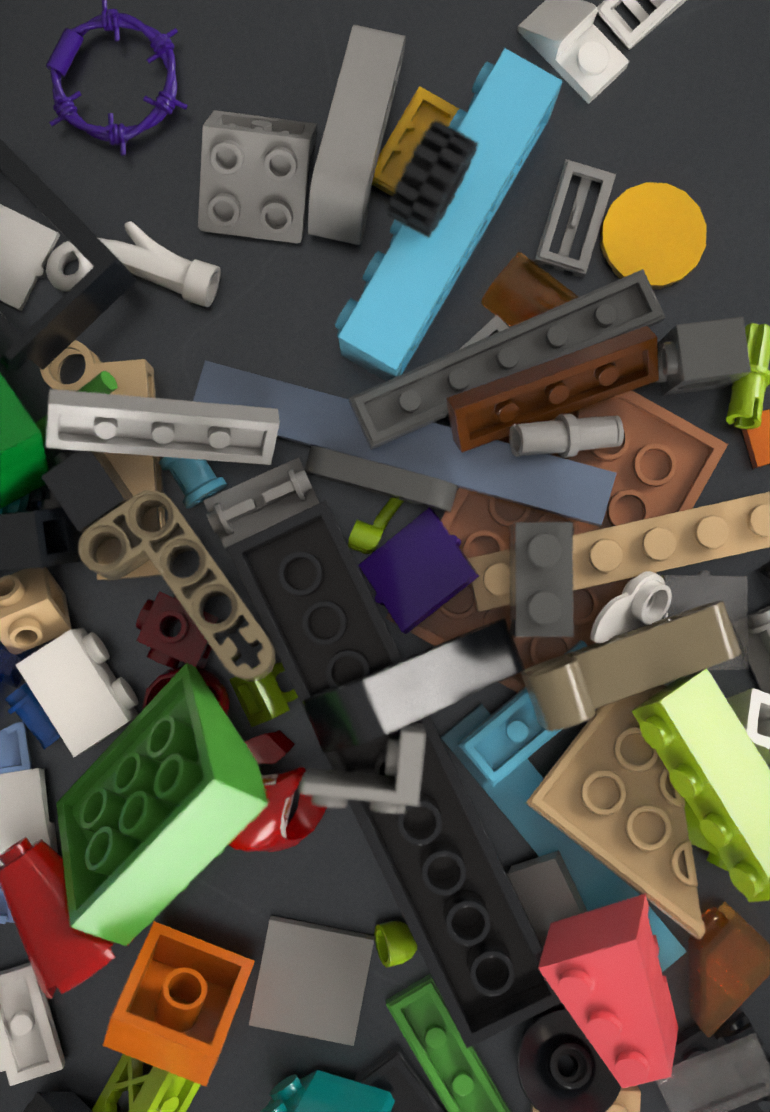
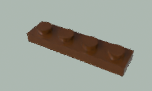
(554, 388)

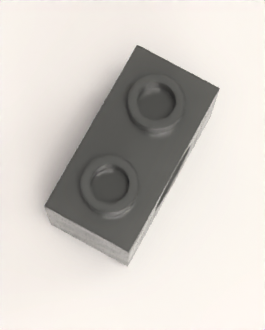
(703, 356)

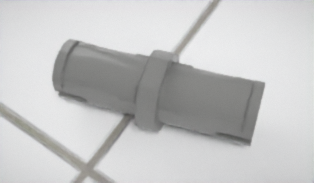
(566, 435)

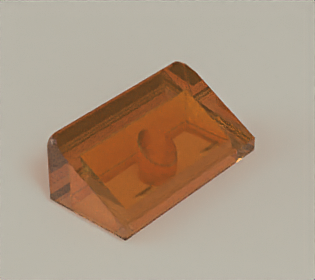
(524, 291)

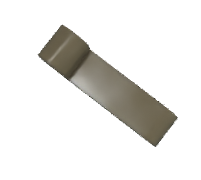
(192, 592)
(576, 683)

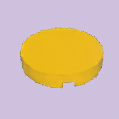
(653, 231)

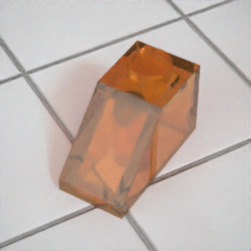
(724, 967)

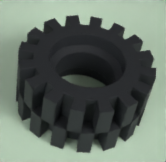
(431, 178)

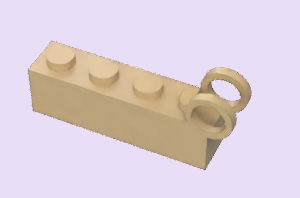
(137, 471)

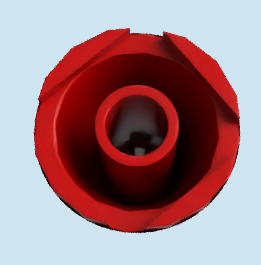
(38, 903)

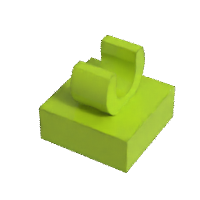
(263, 698)

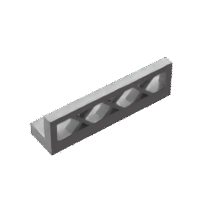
(161, 427)

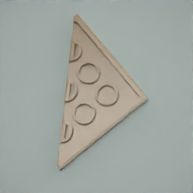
(623, 810)

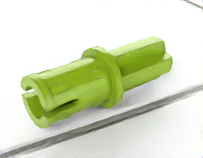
(749, 391)

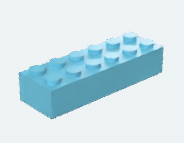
(419, 271)

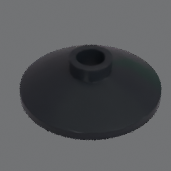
(588, 1087)

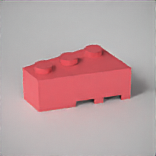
(614, 988)

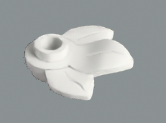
(640, 604)

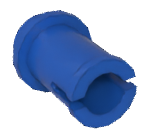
(32, 714)

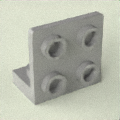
(254, 176)
(386, 793)

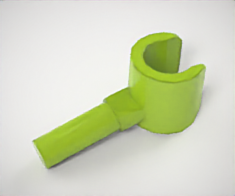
(365, 536)

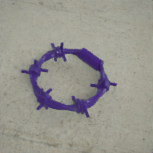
(65, 53)

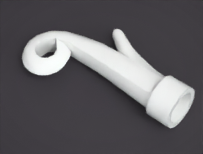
(146, 259)

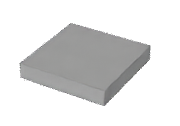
(311, 980)

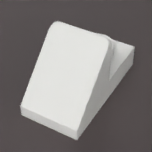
(574, 45)

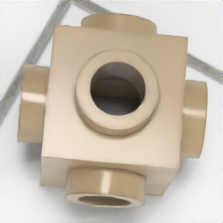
(31, 609)

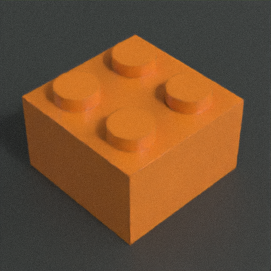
(178, 1003)

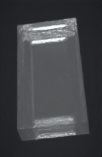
(719, 1078)

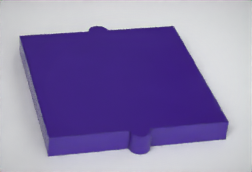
(418, 570)

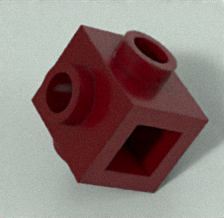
(157, 624)

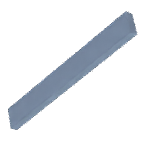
(490, 469)

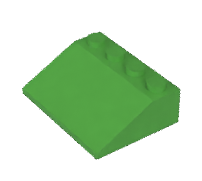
(155, 810)

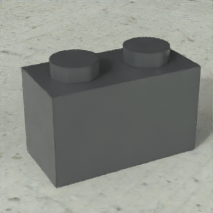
(541, 579)

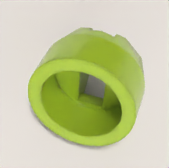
(394, 943)

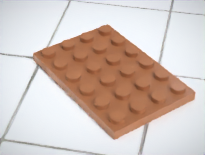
(658, 473)

